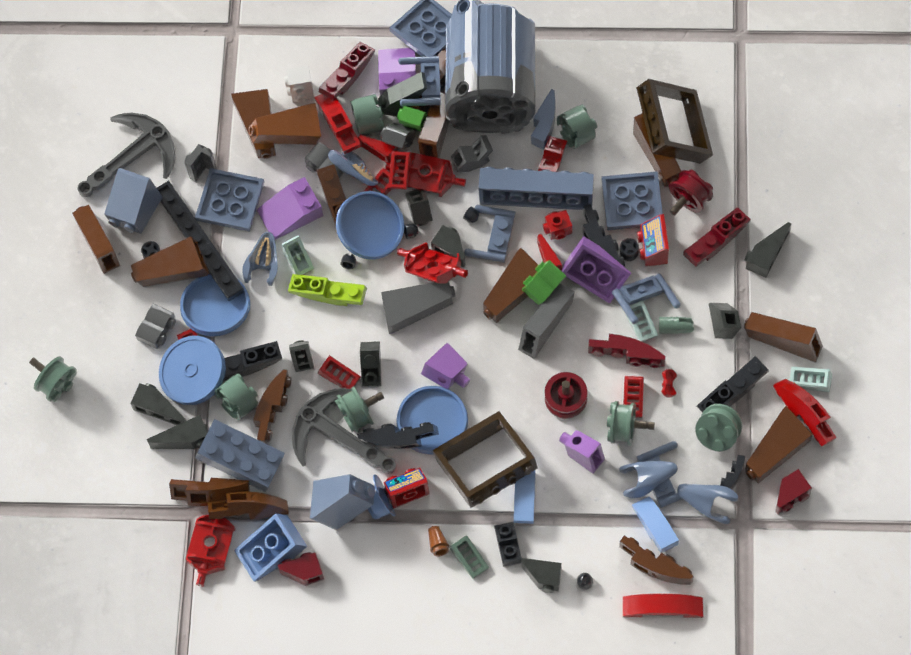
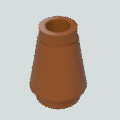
(438, 543)

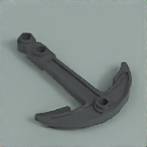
(136, 149)
(325, 425)

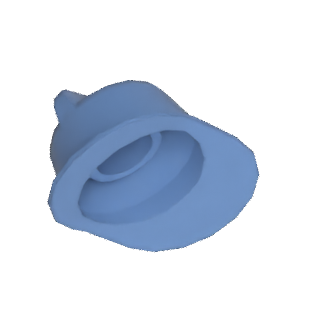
(381, 502)

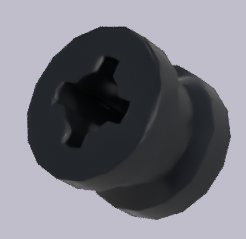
(626, 245)
(149, 248)

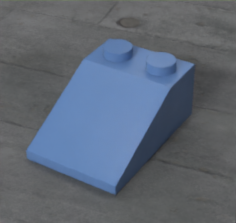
(270, 546)

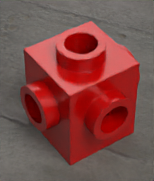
(557, 225)

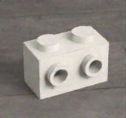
(299, 84)

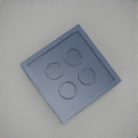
(423, 28)
(229, 199)
(631, 199)

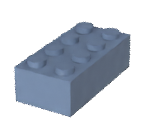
(240, 455)

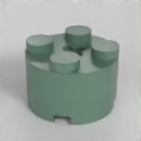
(367, 115)
(577, 126)
(237, 397)

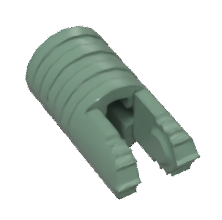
(675, 325)

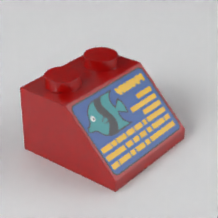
(654, 241)
(406, 487)

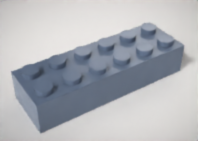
(535, 188)

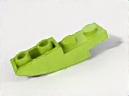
(327, 291)

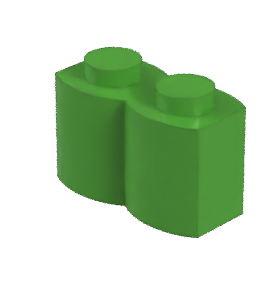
(412, 118)
(543, 282)

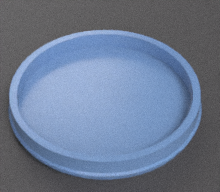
(370, 225)
(209, 311)
(192, 370)
(435, 406)

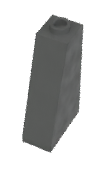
(414, 303)
(545, 320)

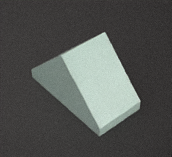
(297, 256)

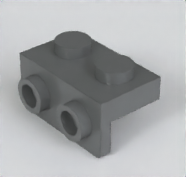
(198, 161)

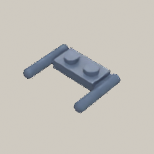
(430, 67)
(499, 236)
(641, 291)
(665, 492)

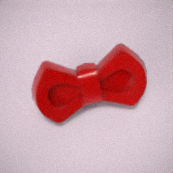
(669, 376)

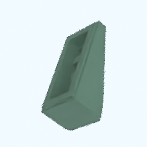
(470, 546)

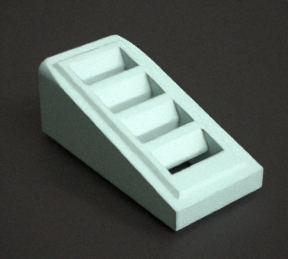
(647, 319)
(818, 386)

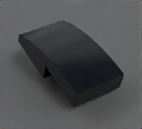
(733, 476)
(508, 544)

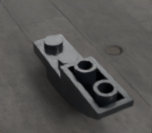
(596, 234)
(252, 360)
(737, 386)
(391, 437)

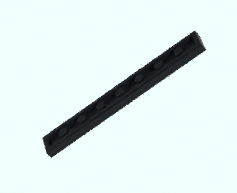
(190, 227)

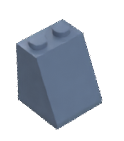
(131, 201)
(340, 500)

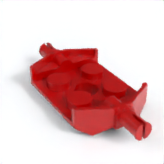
(437, 181)
(431, 264)
(213, 558)

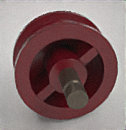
(690, 192)
(566, 395)

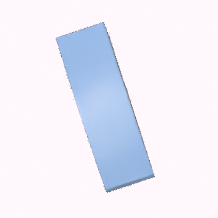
(524, 499)
(655, 524)

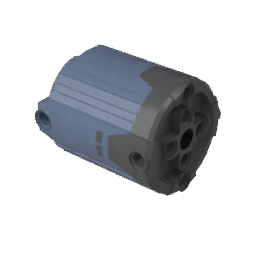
(489, 68)

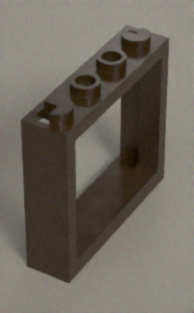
(655, 125)
(471, 438)

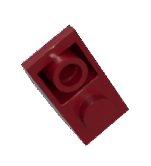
(792, 489)
(303, 570)

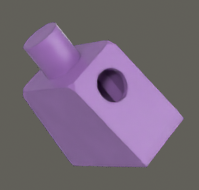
(446, 368)
(583, 450)

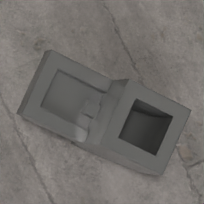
(472, 157)

